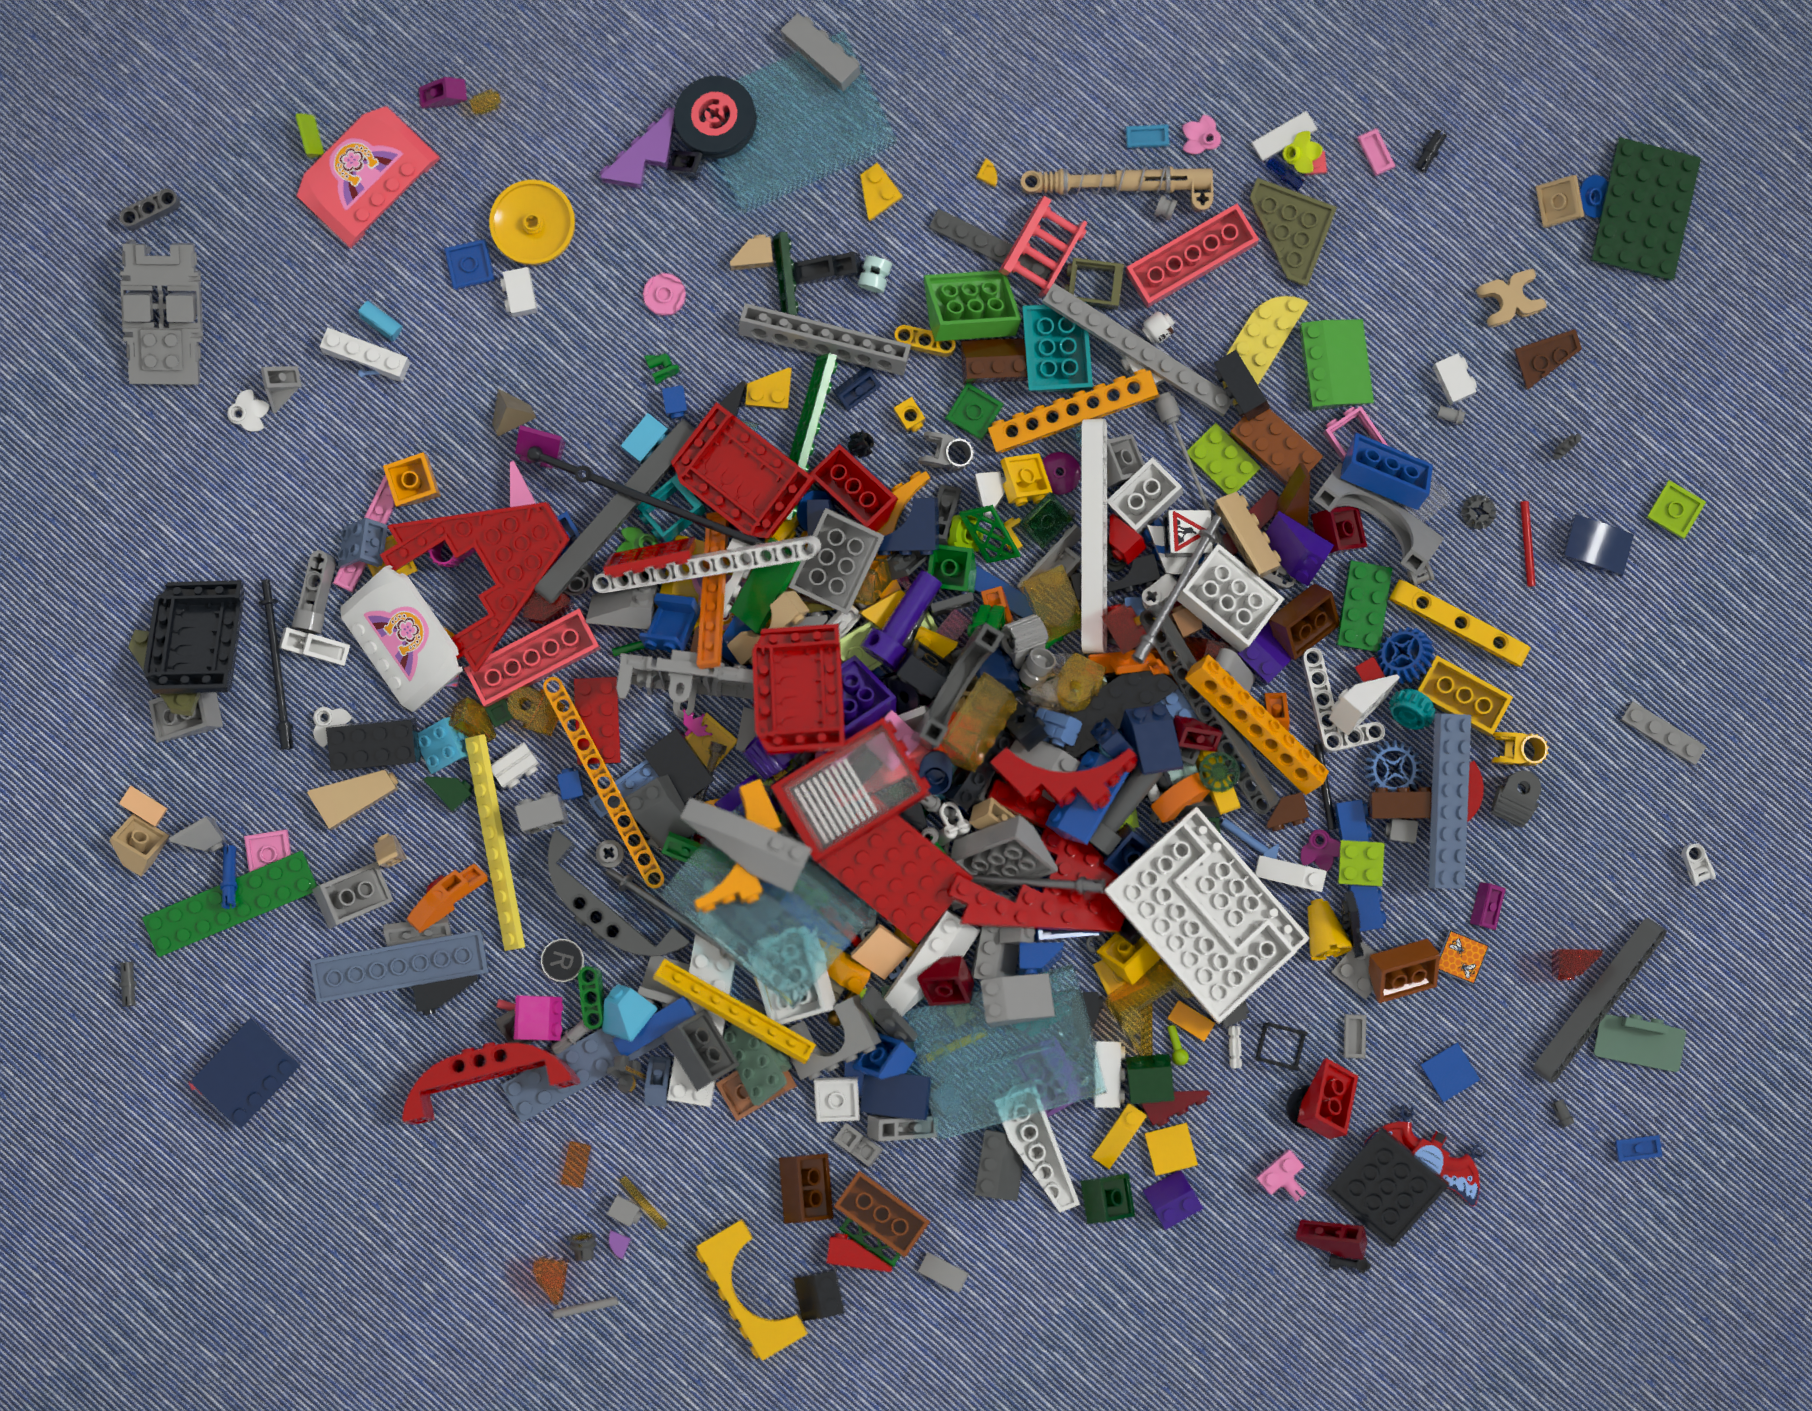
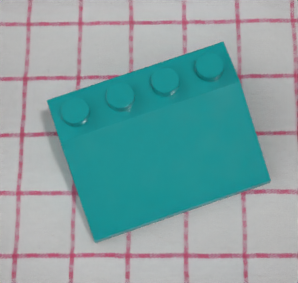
(1055, 352)

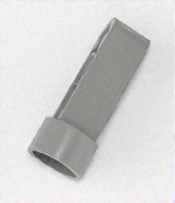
(308, 616)

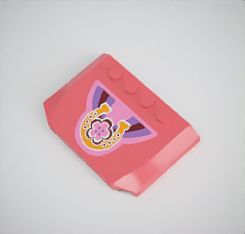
(364, 173)

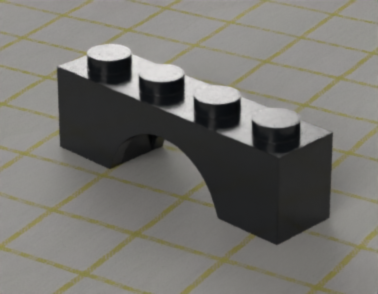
(1142, 572)

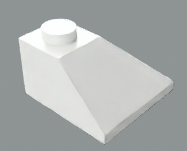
(990, 489)

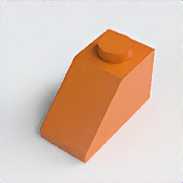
(1277, 706)

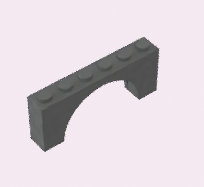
(975, 652)

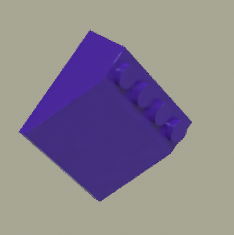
(863, 697)

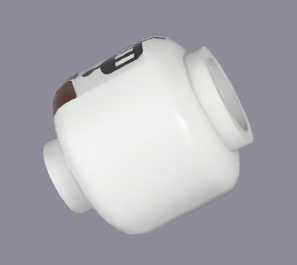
(1158, 327)

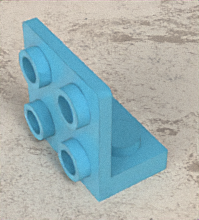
(442, 745)

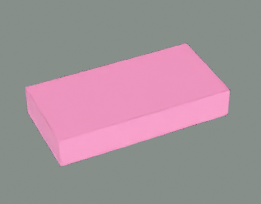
(1376, 152)

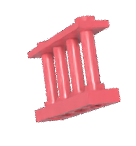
(1022, 246)

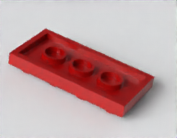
(599, 709)

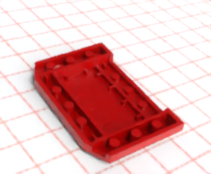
(740, 474)
(799, 689)

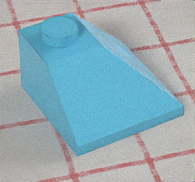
(625, 1013)

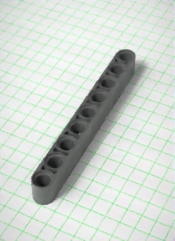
(1599, 1000)

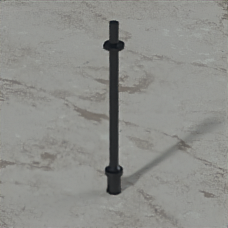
(284, 726)

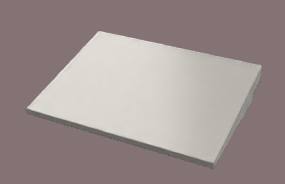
(1207, 914)

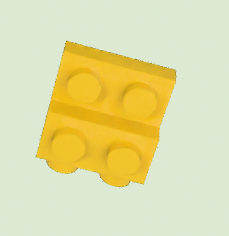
(1025, 479)

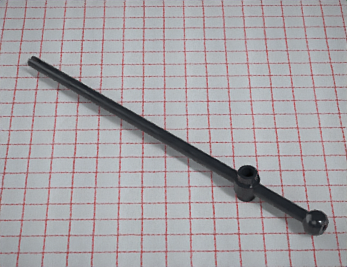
(536, 454)

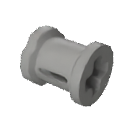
(1428, 575)

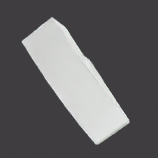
(314, 646)

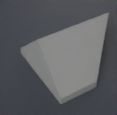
(280, 384)

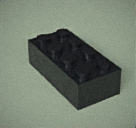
(373, 744)

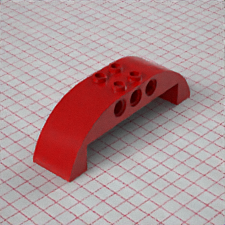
(449, 1074)

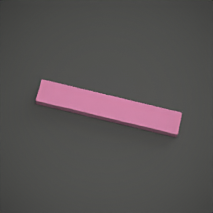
(379, 511)

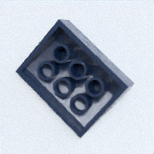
(245, 1073)

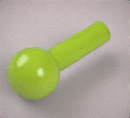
(1179, 1056)

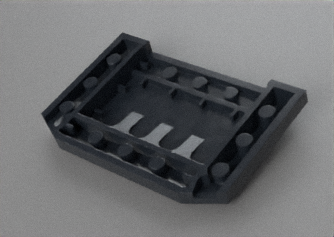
(194, 637)

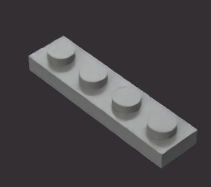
(1663, 733)

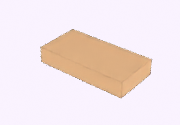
(143, 806)

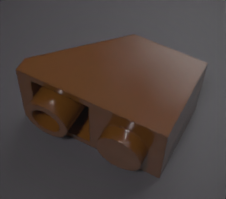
(1288, 810)

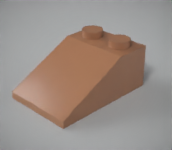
(738, 1098)

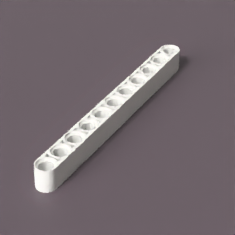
(1094, 536)
(716, 564)

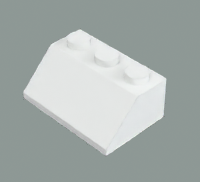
(1145, 496)
(1110, 1061)

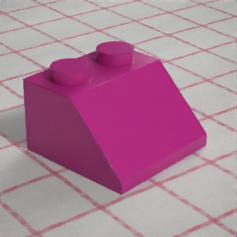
(538, 1018)

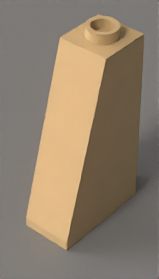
(350, 797)

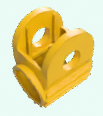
(1519, 757)

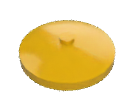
(532, 222)

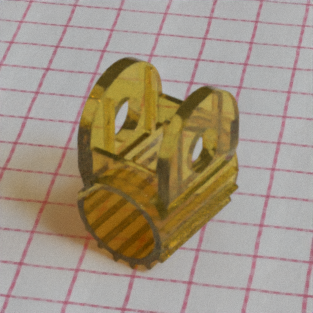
(1083, 676)
(540, 716)

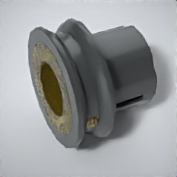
(583, 1245)

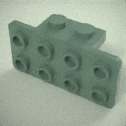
(1640, 1042)
(759, 1064)

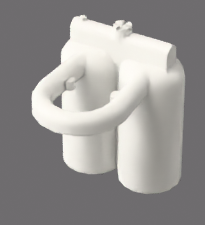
(950, 831)

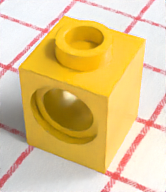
(909, 406)

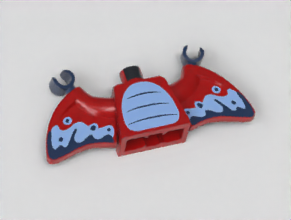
(1459, 1172)

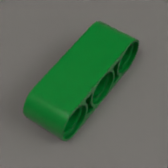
(585, 989)

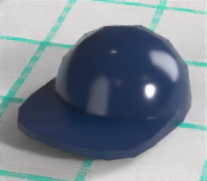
(937, 770)

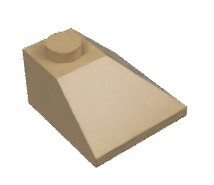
(138, 844)

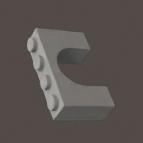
(859, 1036)

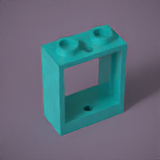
(663, 493)

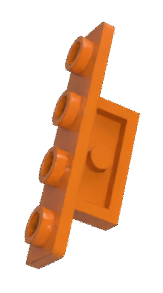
(1123, 663)

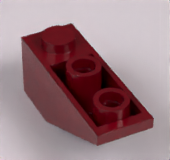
(1160, 1111)

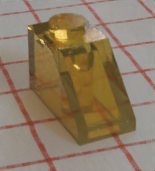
(471, 719)

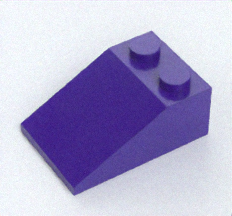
(1298, 547)
(1265, 656)

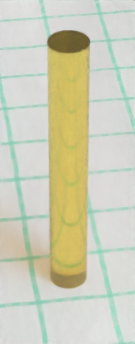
(643, 1202)

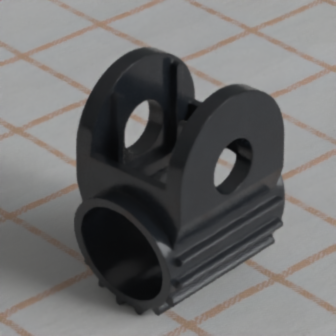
(906, 694)

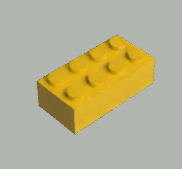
(1463, 693)

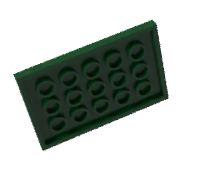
(1645, 209)

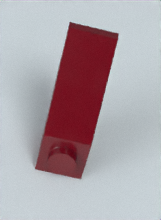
(1335, 1238)

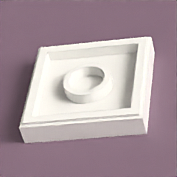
(836, 1099)

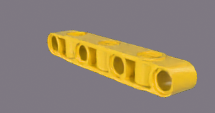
(1444, 616)

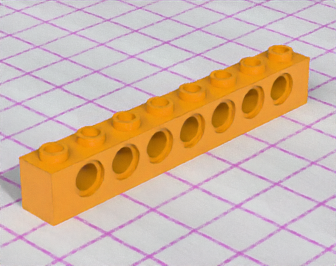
(1147, 392)
(1257, 724)

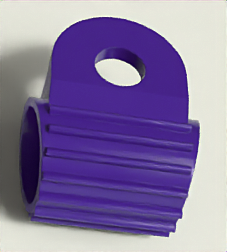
(766, 764)

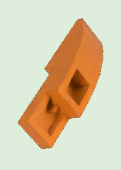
(441, 898)

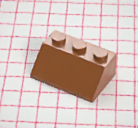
(1404, 970)

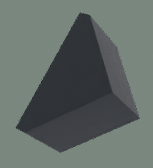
(686, 163)

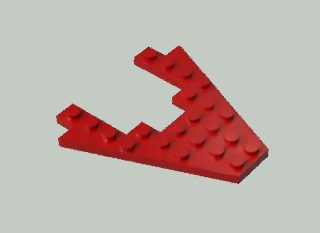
(514, 546)
(1053, 906)

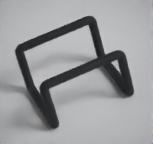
(1294, 1067)

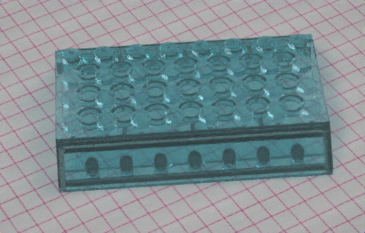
(783, 935)

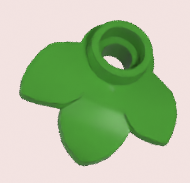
(635, 539)

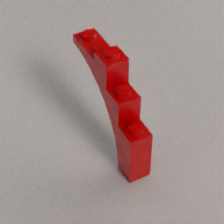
(1063, 786)

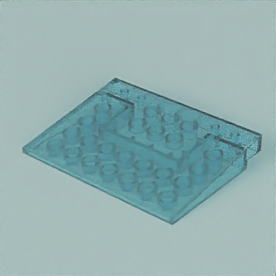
(802, 129)
(1010, 1069)

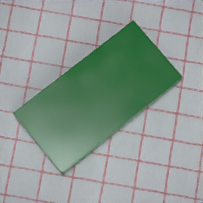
(761, 590)

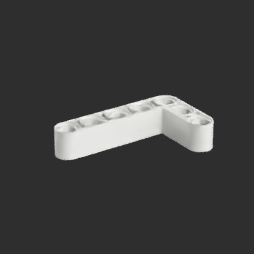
(1320, 711)

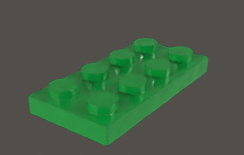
(1364, 606)

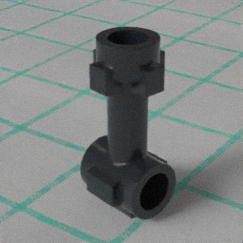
(1361, 1265)

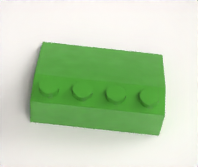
(971, 305)
(1336, 363)

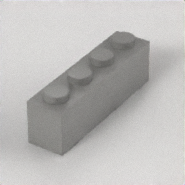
(820, 51)

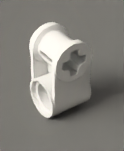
(1159, 590)
(1698, 865)

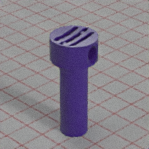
(886, 644)

